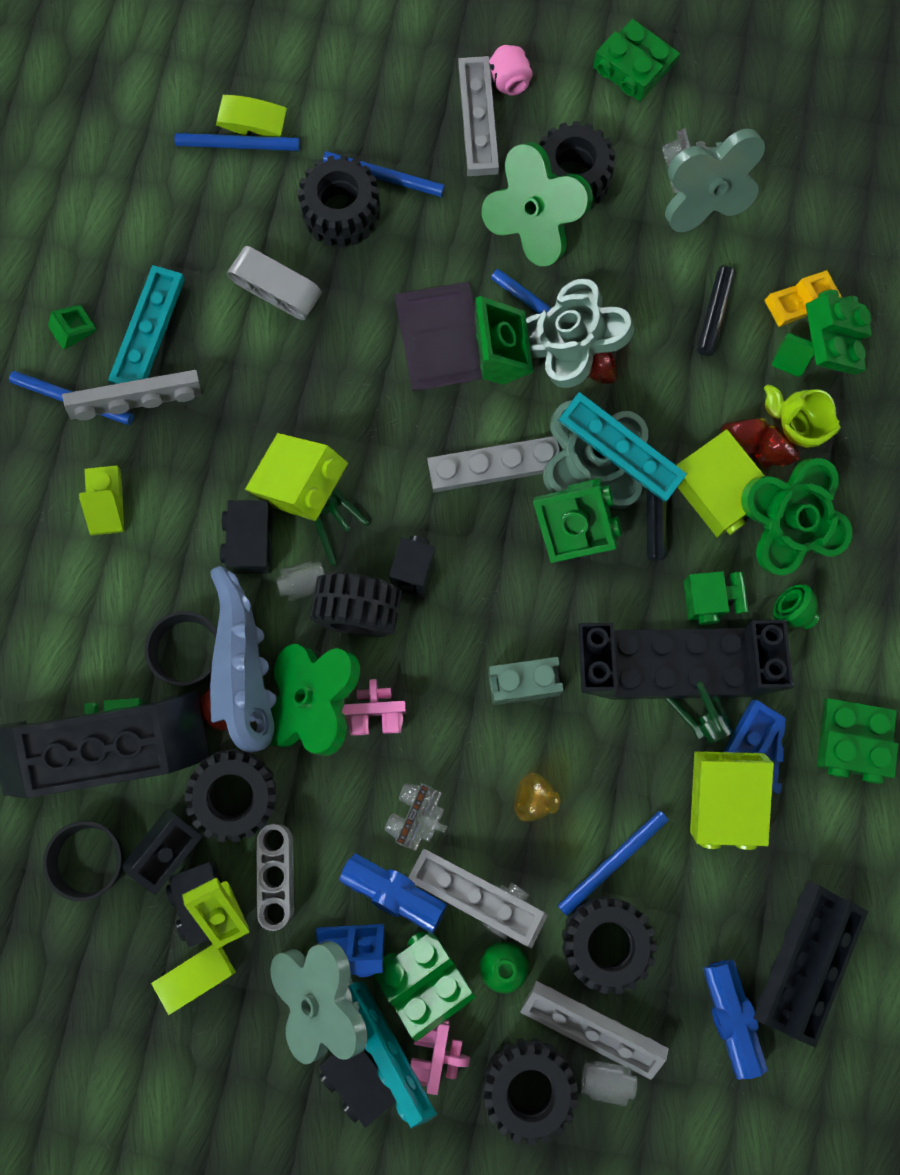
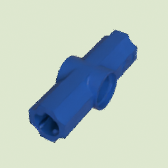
(393, 893)
(734, 1019)

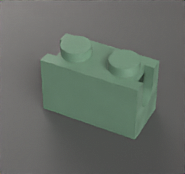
(525, 681)

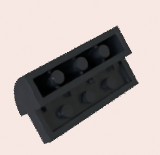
(810, 964)

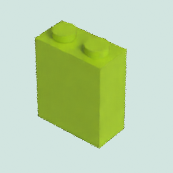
(297, 476)
(716, 482)
(731, 799)

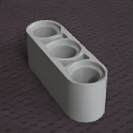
(274, 283)
(266, 892)

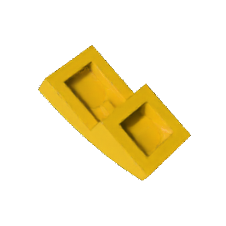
(789, 304)

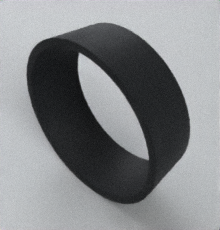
(155, 635)
(51, 855)

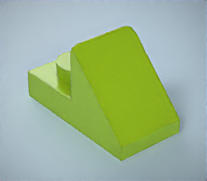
(103, 500)
(216, 912)

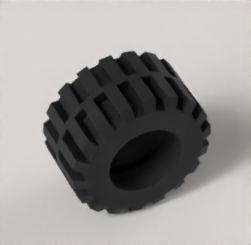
(582, 146)
(334, 179)
(356, 604)
(226, 825)
(638, 954)
(538, 1122)

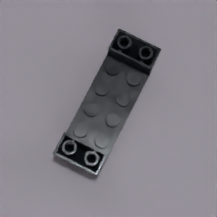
(673, 661)
(102, 747)

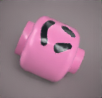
(510, 70)

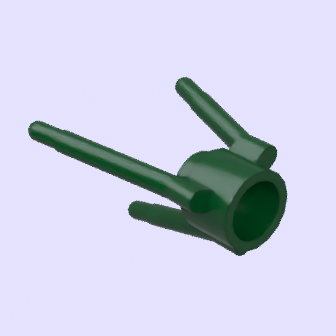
(331, 506)
(713, 724)

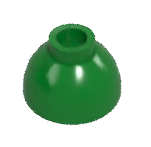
(798, 607)
(504, 967)

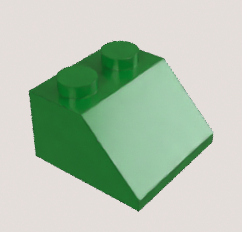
(502, 341)

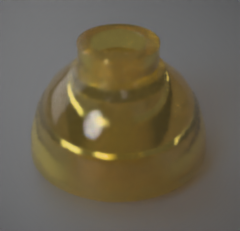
(535, 798)

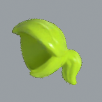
(805, 416)

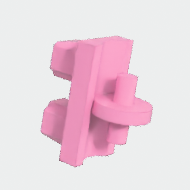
(359, 714)
(430, 1071)

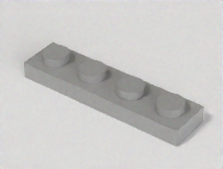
(478, 116)
(132, 394)
(491, 464)
(478, 898)
(594, 1030)

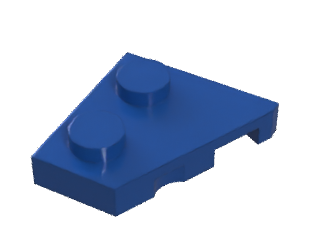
(760, 732)
(361, 945)

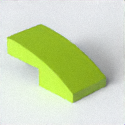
(250, 114)
(193, 978)

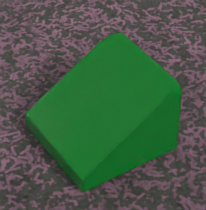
(70, 325)
(793, 355)

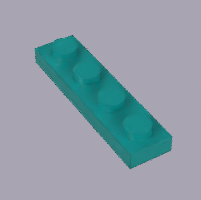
(147, 326)
(622, 447)
(392, 1064)

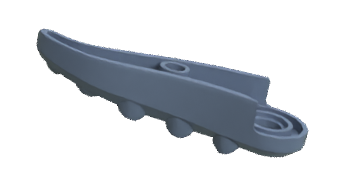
(237, 669)

